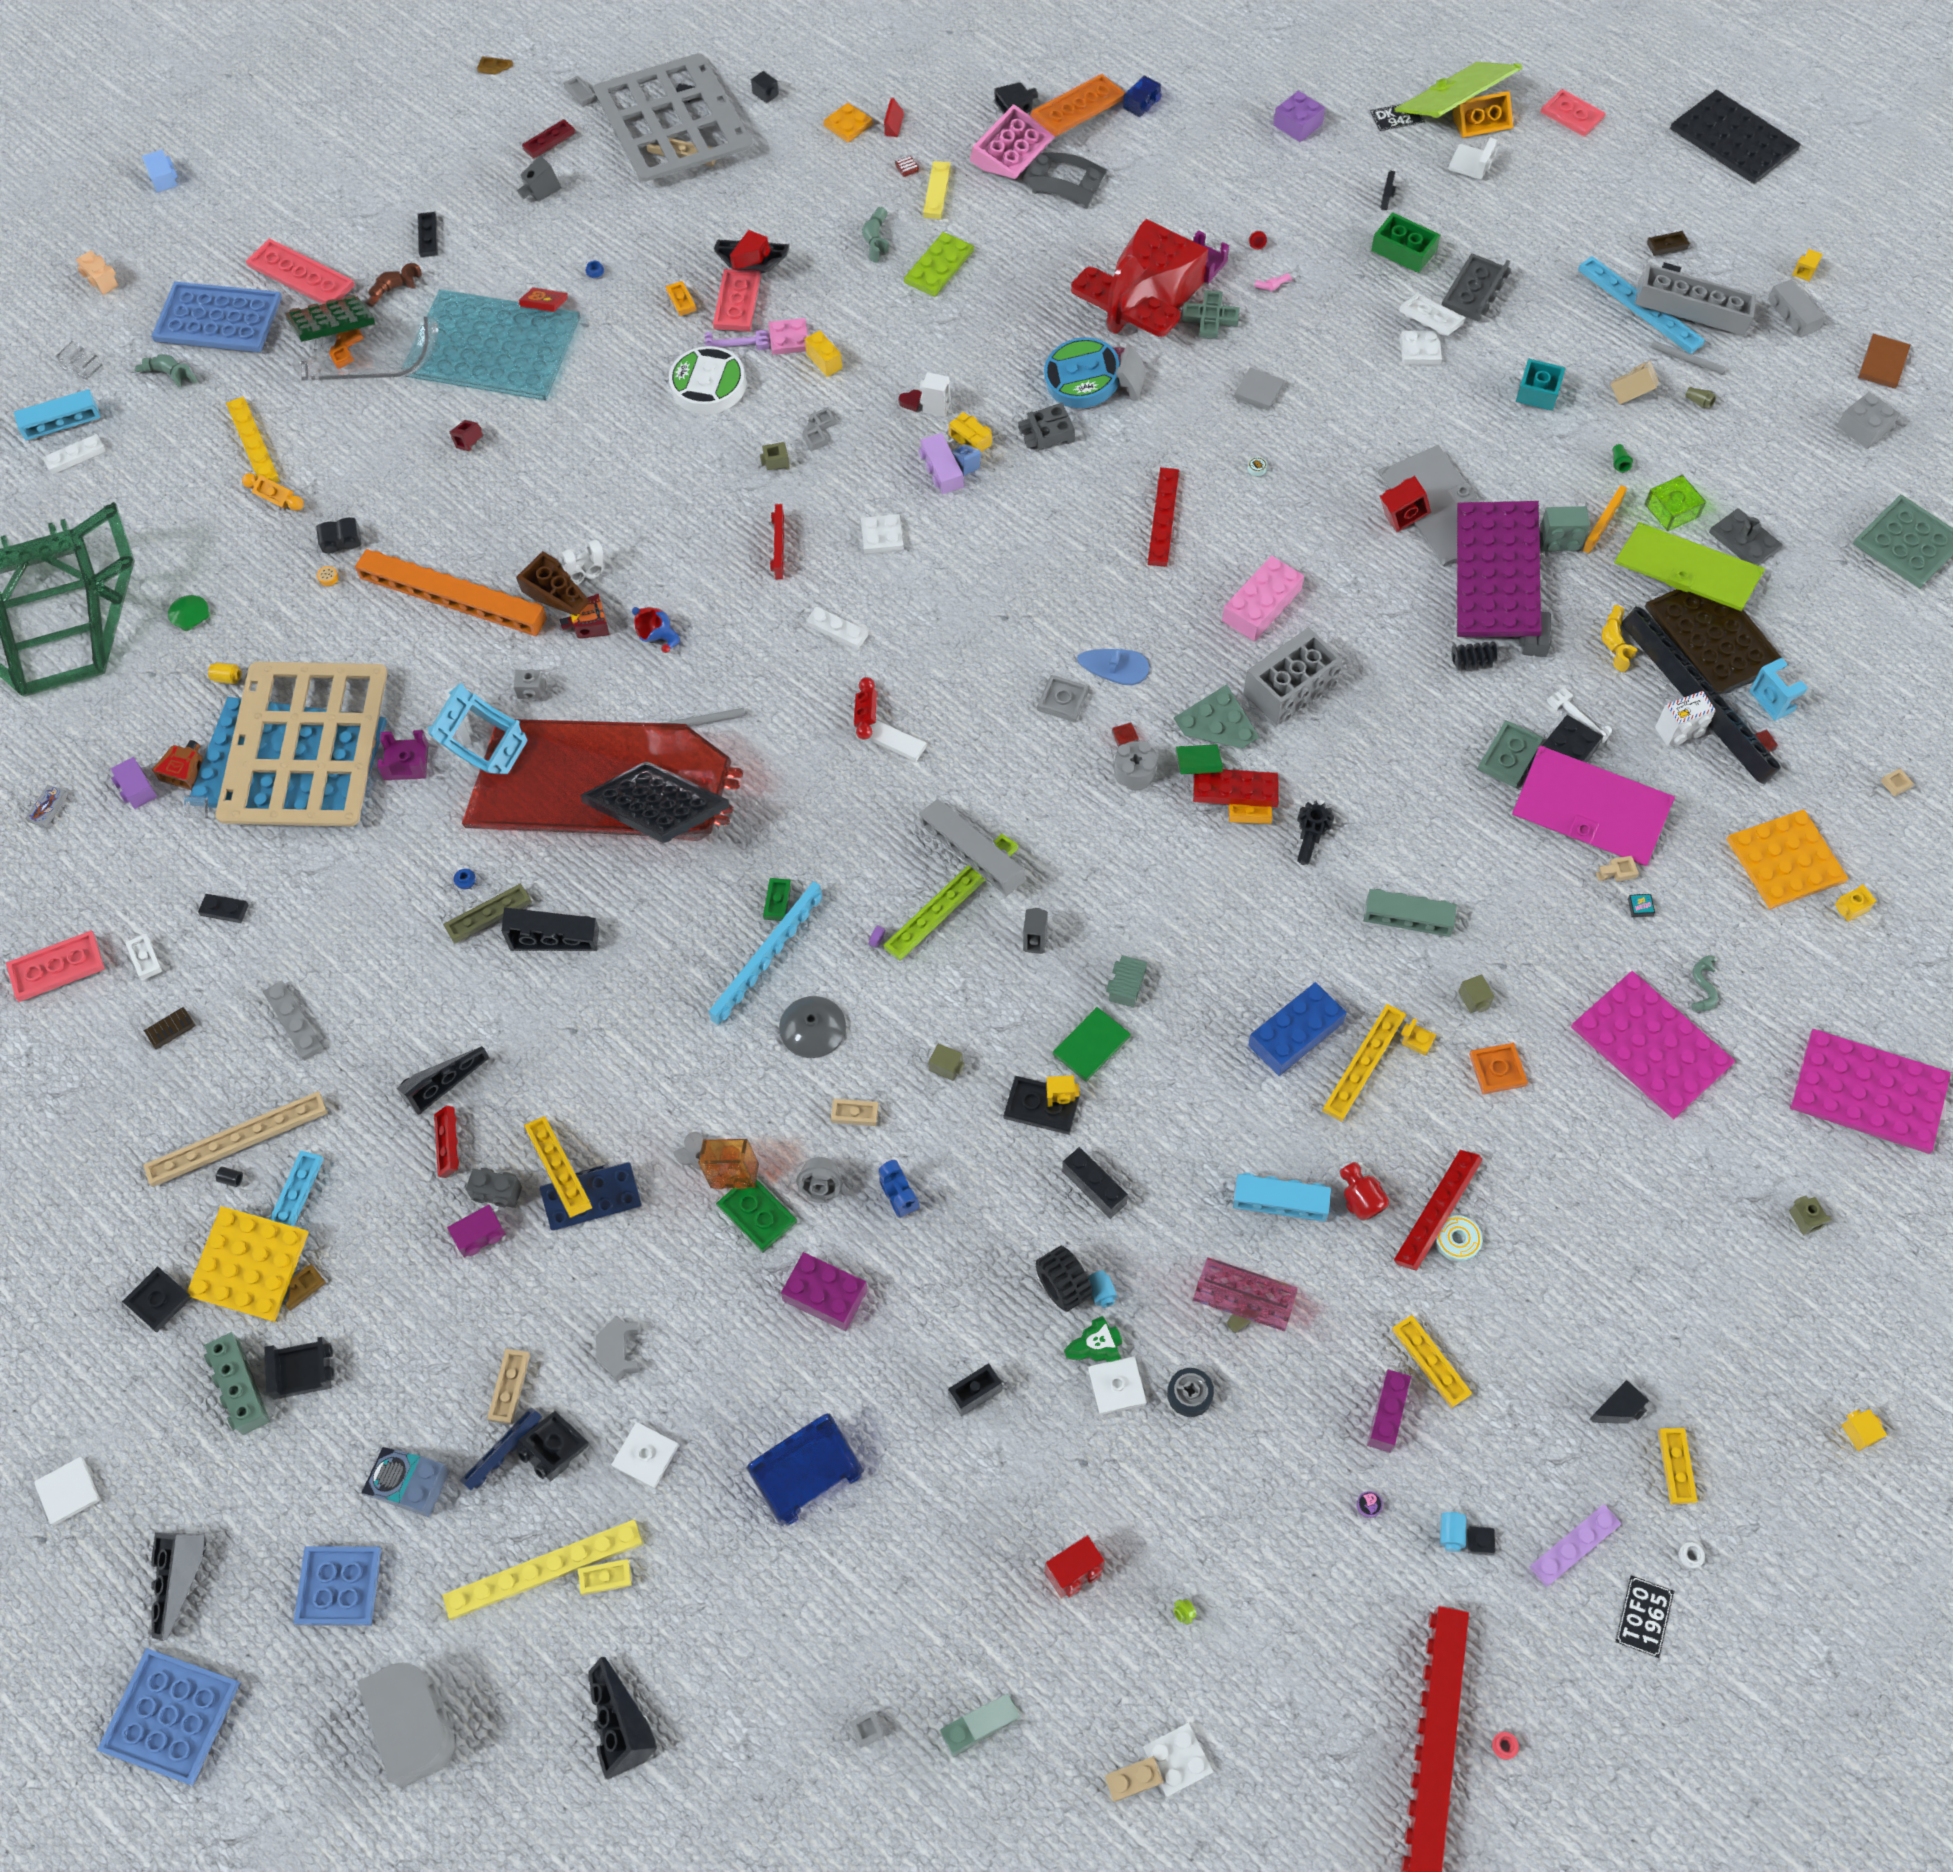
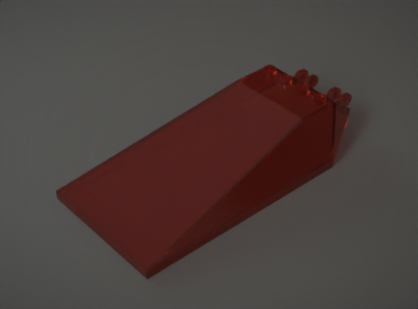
(576, 756)

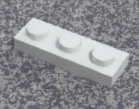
(74, 454)
(837, 628)

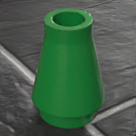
(1621, 459)

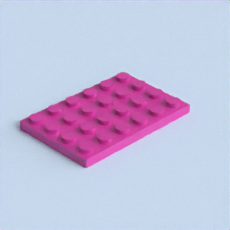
(1653, 1044)
(1871, 1091)

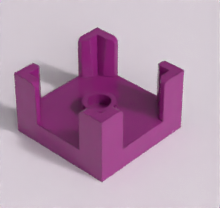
(1215, 259)
(404, 757)

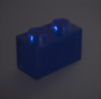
(1142, 96)

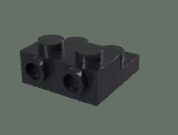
(551, 1446)

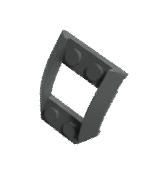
(1081, 193)

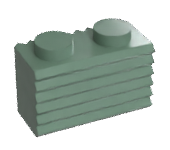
(1127, 981)

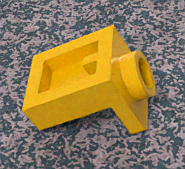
(1417, 1037)

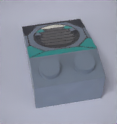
(406, 1481)

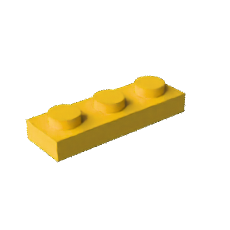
(1677, 1466)

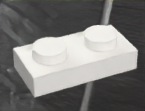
(143, 957)

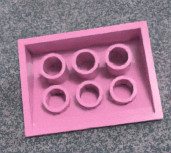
(1010, 144)

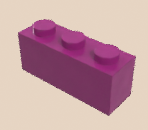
(1389, 1411)

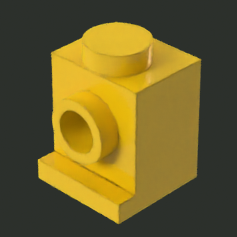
(1807, 265)
(1855, 903)
(1061, 1089)

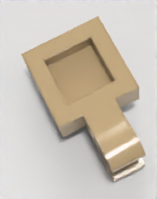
(1620, 868)

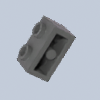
(493, 1187)

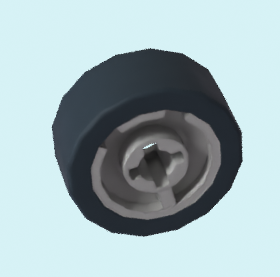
(1190, 1379)

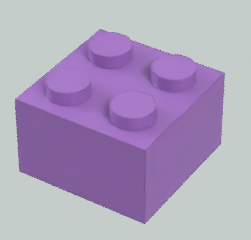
(1299, 116)

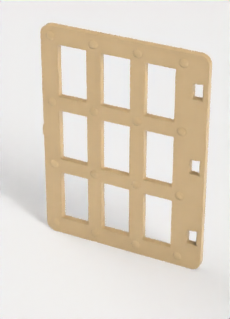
(250, 724)

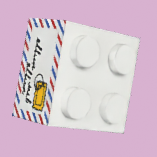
(1685, 719)

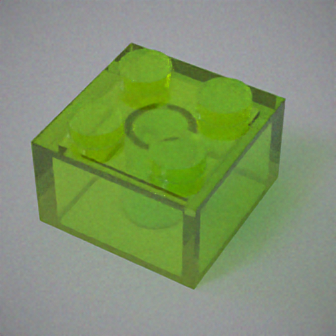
(1675, 503)

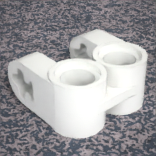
(587, 563)

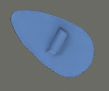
(1116, 665)

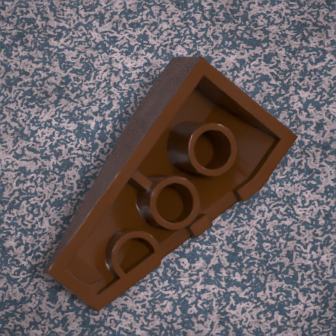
(551, 585)

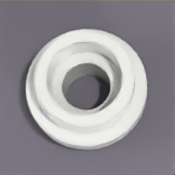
(1696, 1550)

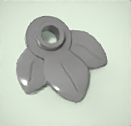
(691, 1152)

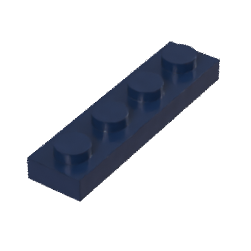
(494, 1457)

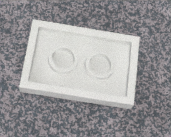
(1432, 314)

